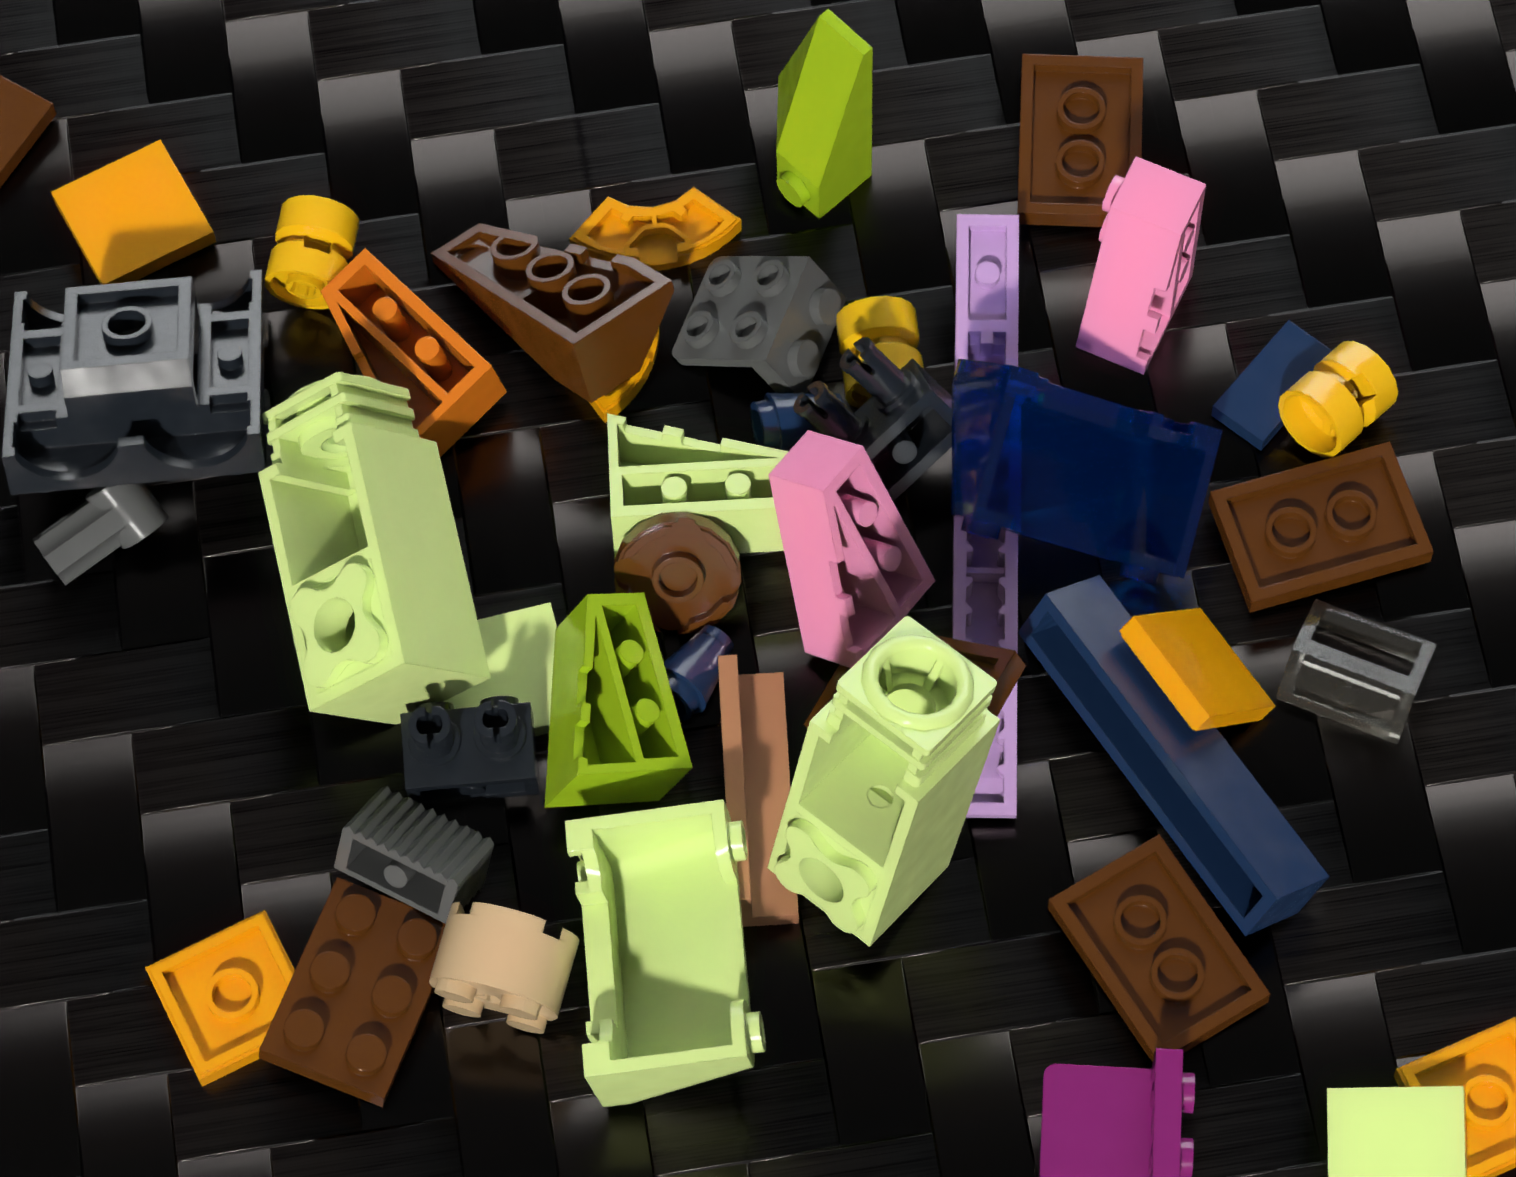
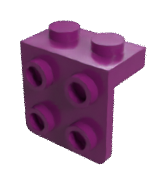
(1117, 1119)

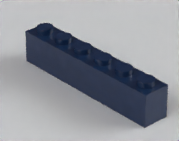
(1182, 774)

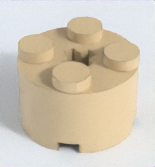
(502, 964)

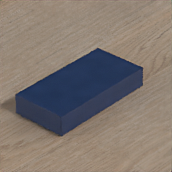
(1253, 398)

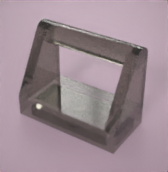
(1351, 687)

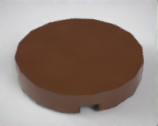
(682, 567)

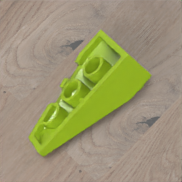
(825, 117)

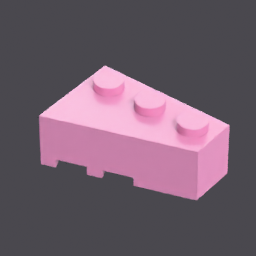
(1141, 263)
(844, 548)

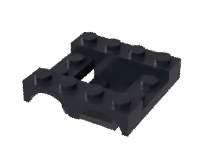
(113, 391)

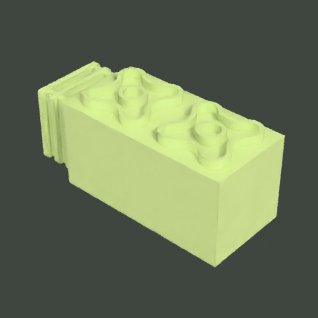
(368, 552)
(885, 781)

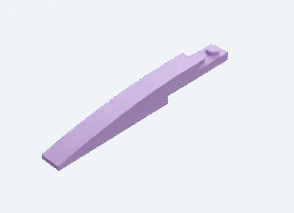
(985, 567)

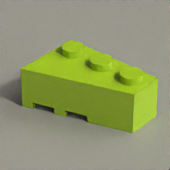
(611, 708)

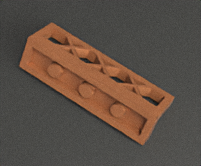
(756, 784)

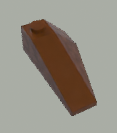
(569, 311)

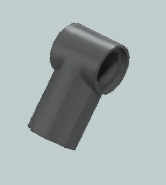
(100, 526)

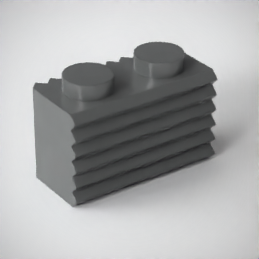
(414, 854)

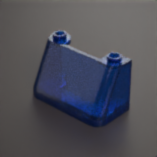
(1076, 470)

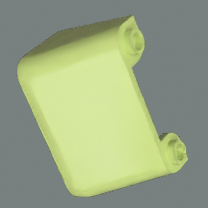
(663, 950)

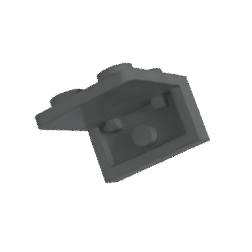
(763, 317)

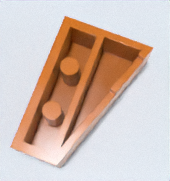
(412, 348)

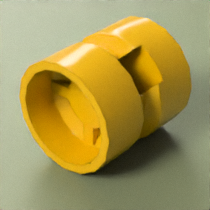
(312, 248)
(889, 324)
(1338, 399)

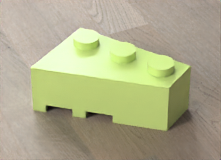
(675, 473)

